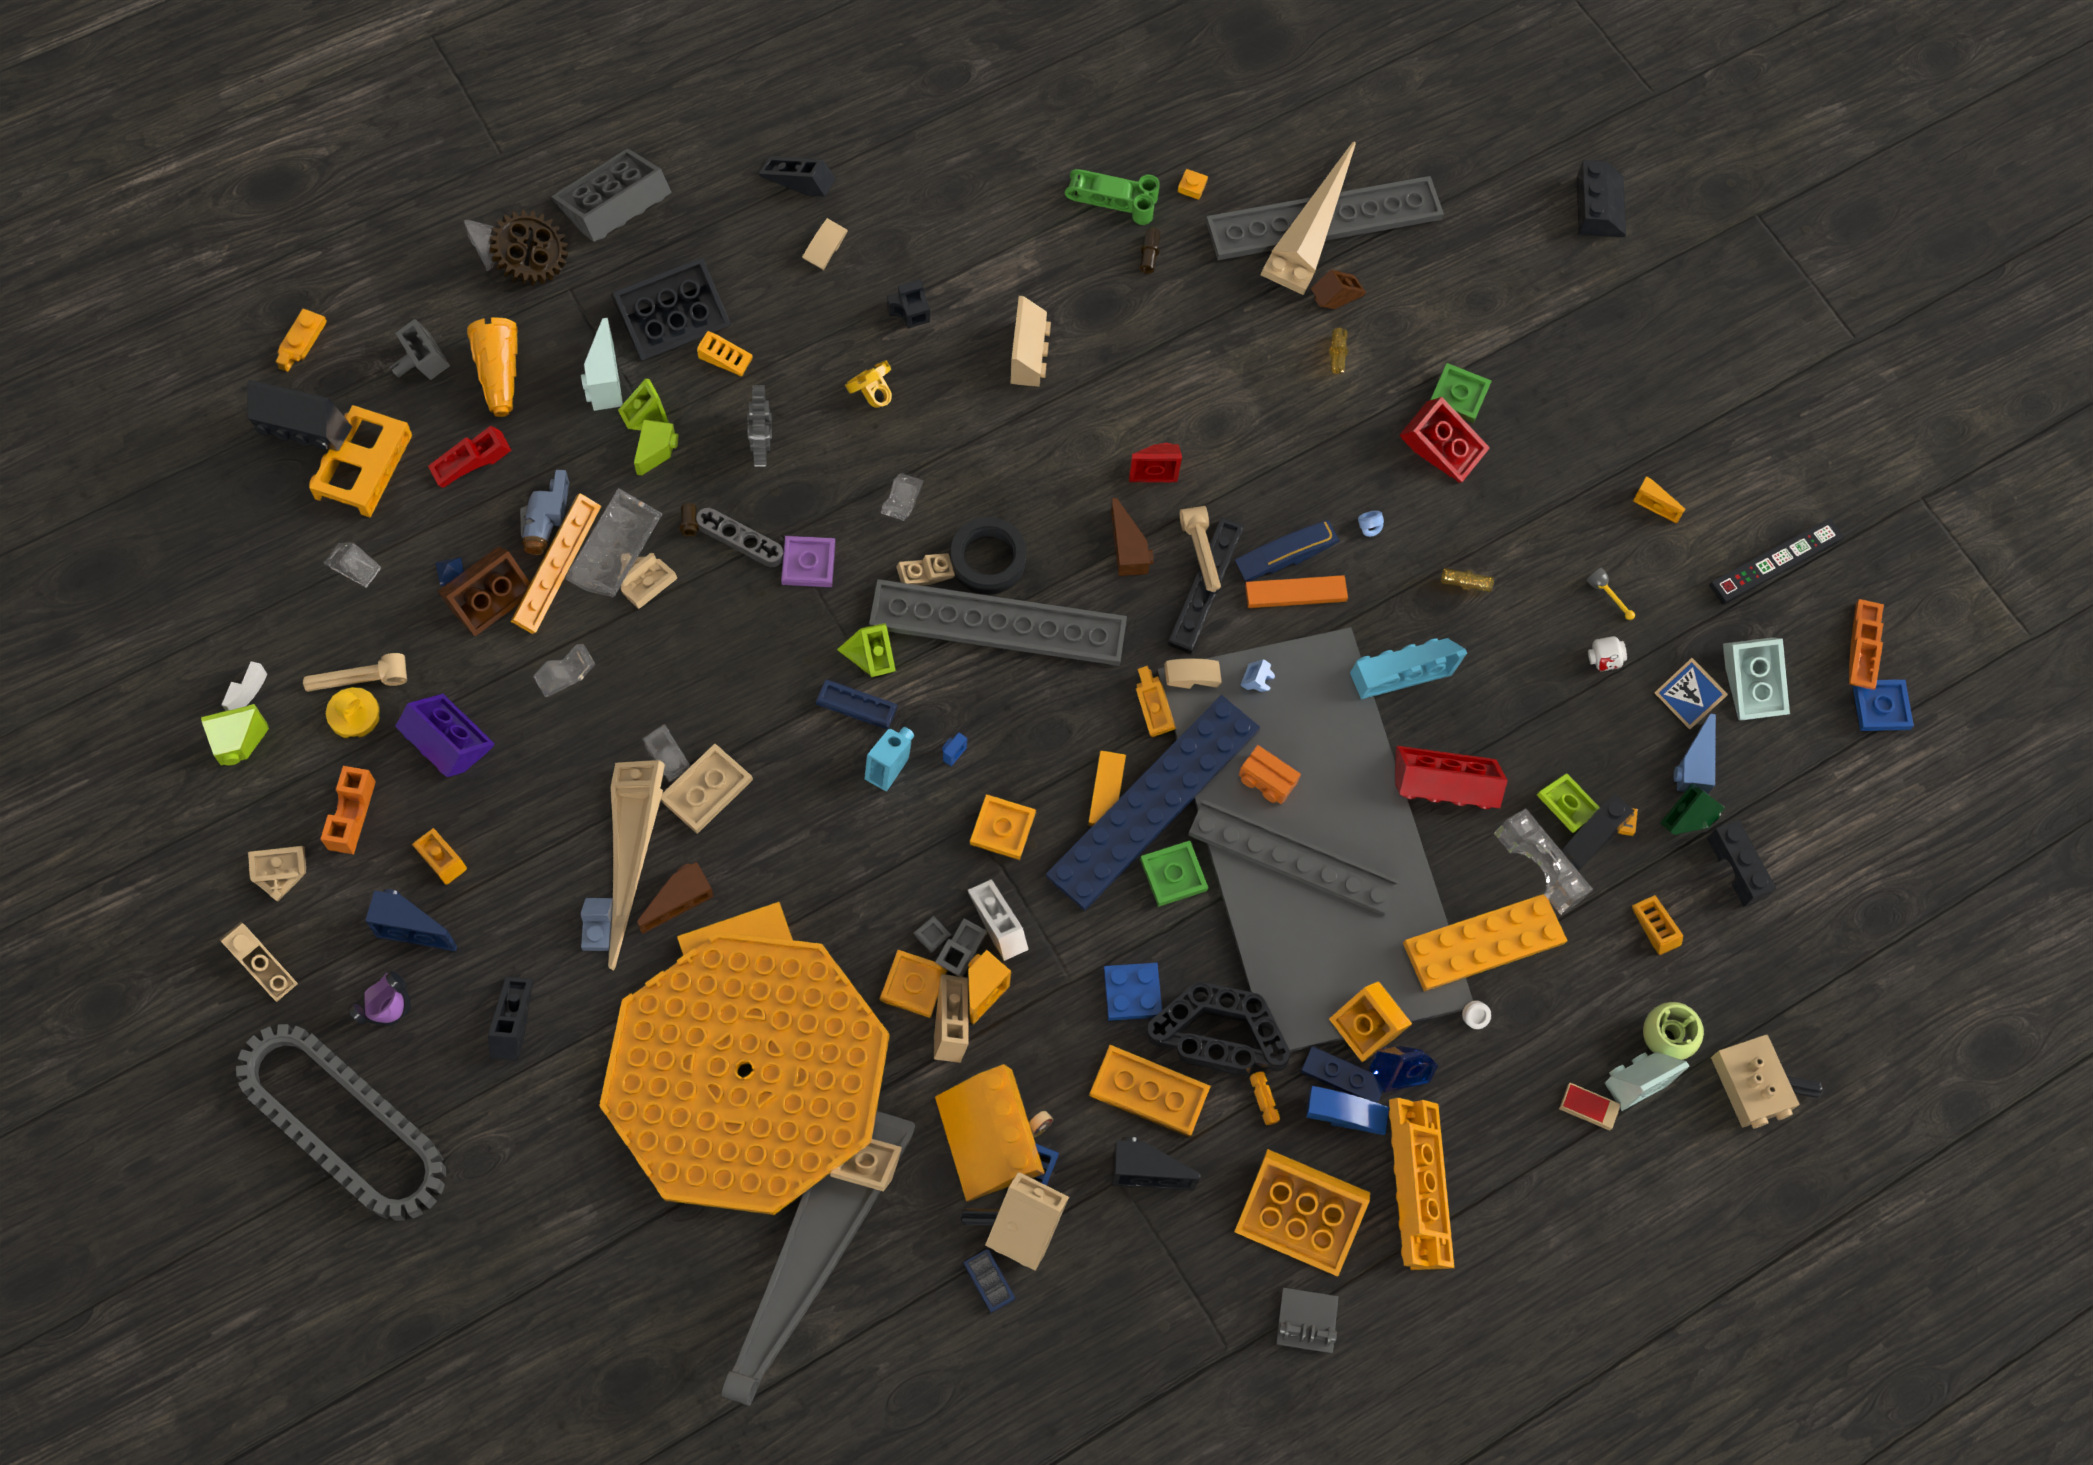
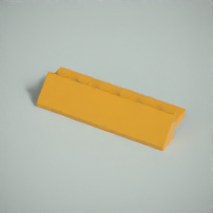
(1421, 1184)

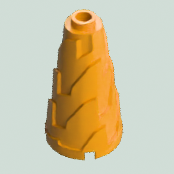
(494, 354)

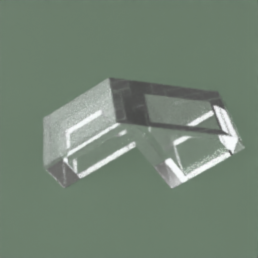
(902, 496)
(560, 674)

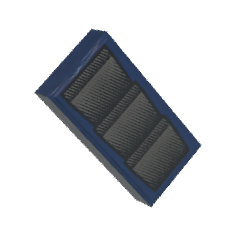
(989, 1281)

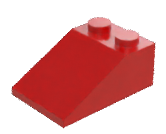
(1444, 439)

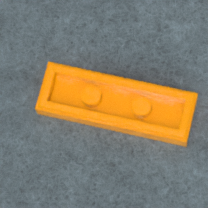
(1107, 784)

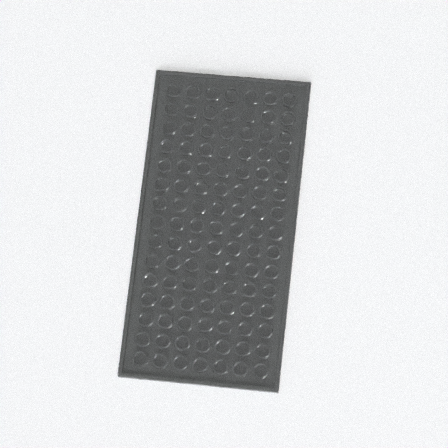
(1293, 940)

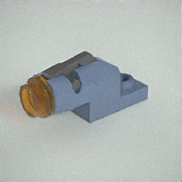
(542, 513)

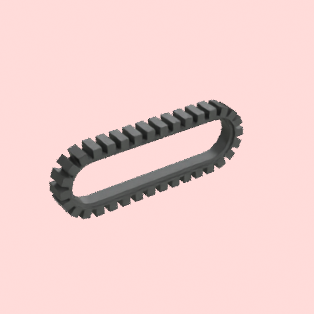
(315, 1147)

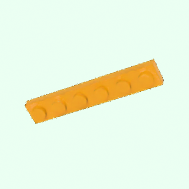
(556, 563)

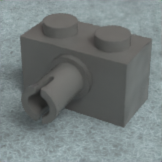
(420, 351)

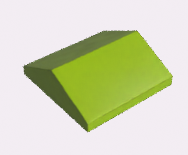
(1568, 802)

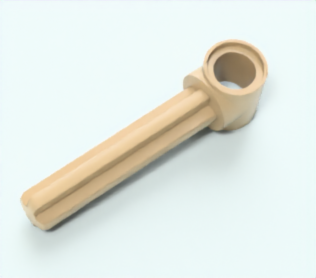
(1195, 523)
(389, 670)

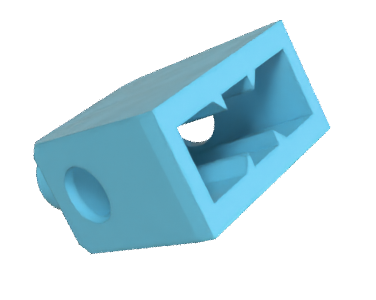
(888, 757)

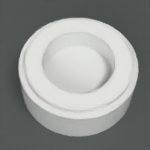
(1476, 1014)

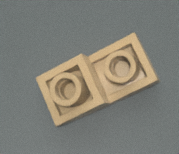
(824, 244)
(927, 571)
(1187, 672)

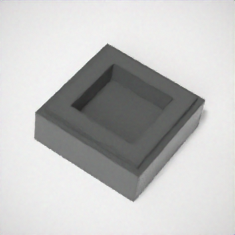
(932, 934)

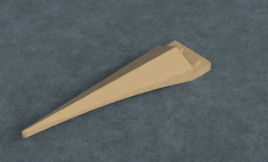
(1299, 250)
(634, 810)

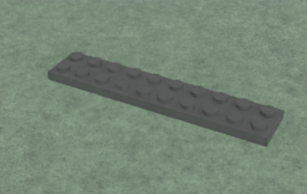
(1355, 214)
(999, 622)

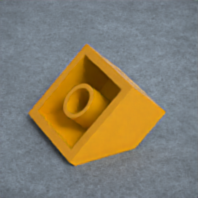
(986, 983)
(1370, 1021)

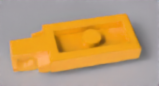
(300, 339)
(1154, 703)

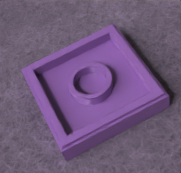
(808, 561)

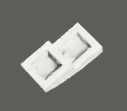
(241, 694)

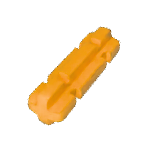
(1264, 1098)

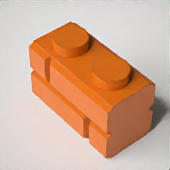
(1269, 775)

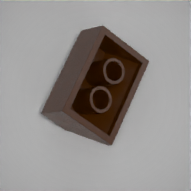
(486, 590)

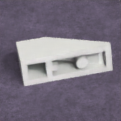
(999, 920)

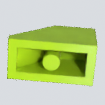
(654, 445)

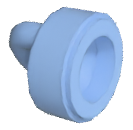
(1370, 520)

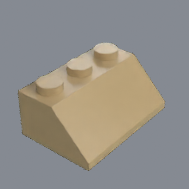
(1029, 344)

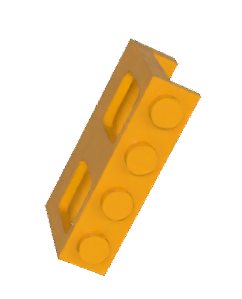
(376, 463)

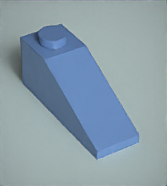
(1699, 760)

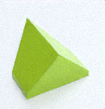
(641, 406)
(870, 650)

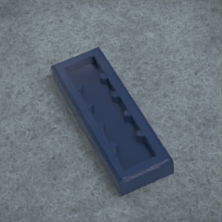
(856, 704)
(1341, 1075)

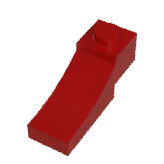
(469, 455)

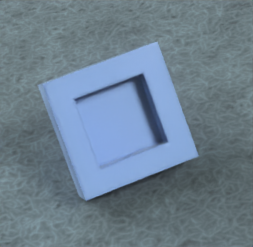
(1256, 674)

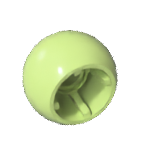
(1684, 1019)

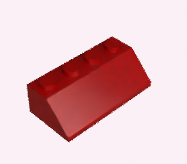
(1449, 777)

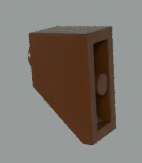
(1337, 289)

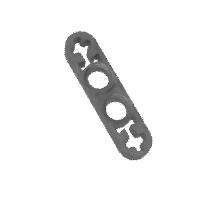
(737, 540)

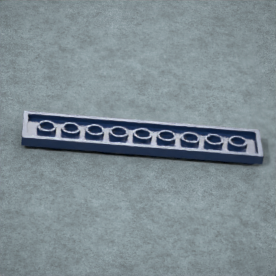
(1152, 802)

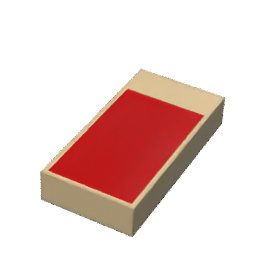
(1589, 1106)

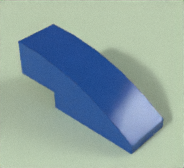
(1346, 1110)

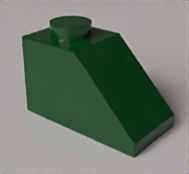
(1692, 812)

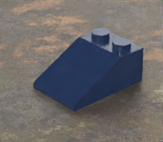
(399, 920)

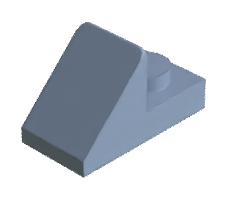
(596, 924)

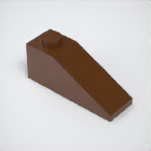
(1129, 542)
(681, 893)

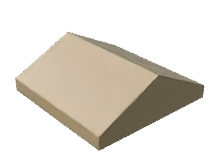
(870, 1166)

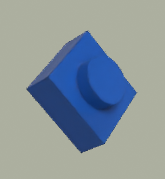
(954, 748)

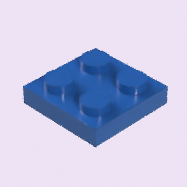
(1884, 707)
(1132, 991)

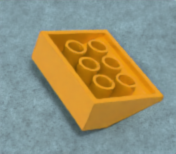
(988, 1132)
(1303, 1212)

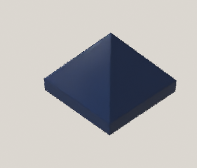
(449, 570)

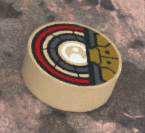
(1040, 1123)

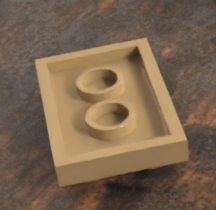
(706, 788)

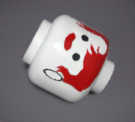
(1607, 653)

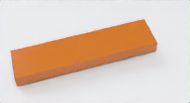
(1296, 591)

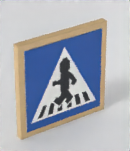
(1691, 693)

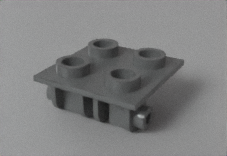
(1307, 1320)

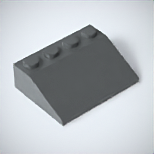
(612, 194)

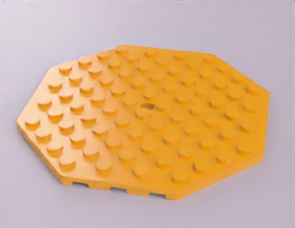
(760, 1136)

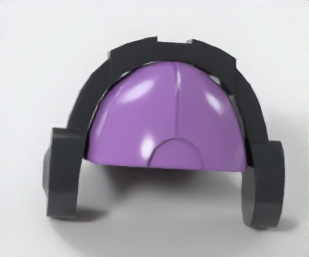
(384, 1002)

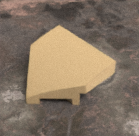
(646, 579)
(277, 869)

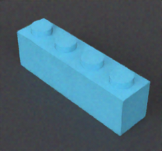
(1406, 667)

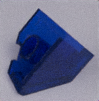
(1402, 1068)

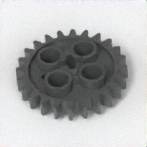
(759, 425)

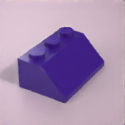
(443, 734)

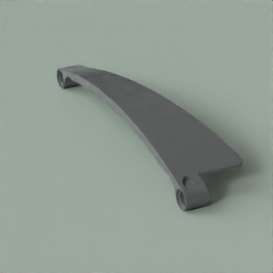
(816, 1241)

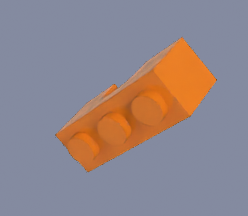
(354, 795)

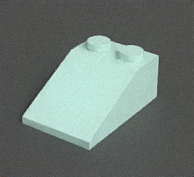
(601, 371)
(1757, 677)
(1643, 1078)

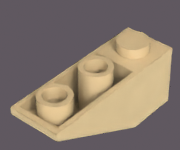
(258, 961)

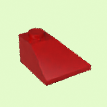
(1156, 464)

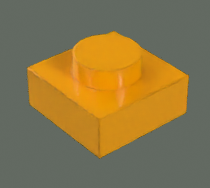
(1192, 184)

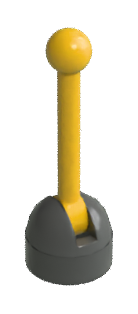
(1600, 580)

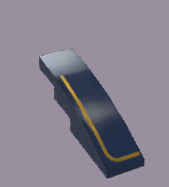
(1287, 550)

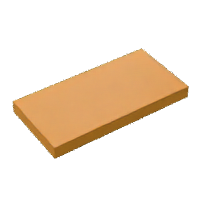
(762, 922)
(1149, 1091)

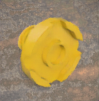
(870, 381)
(352, 712)

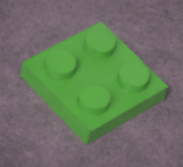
(1462, 391)
(1174, 873)

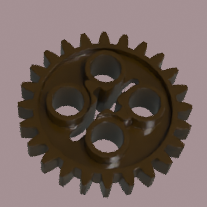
(551, 252)

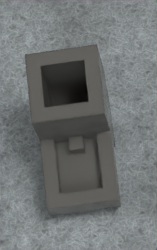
(962, 948)

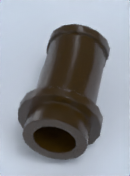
(688, 520)

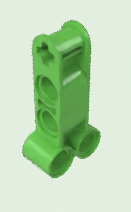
(1115, 193)

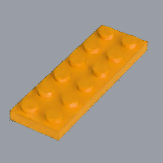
(1484, 942)

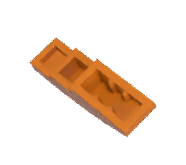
(1866, 644)

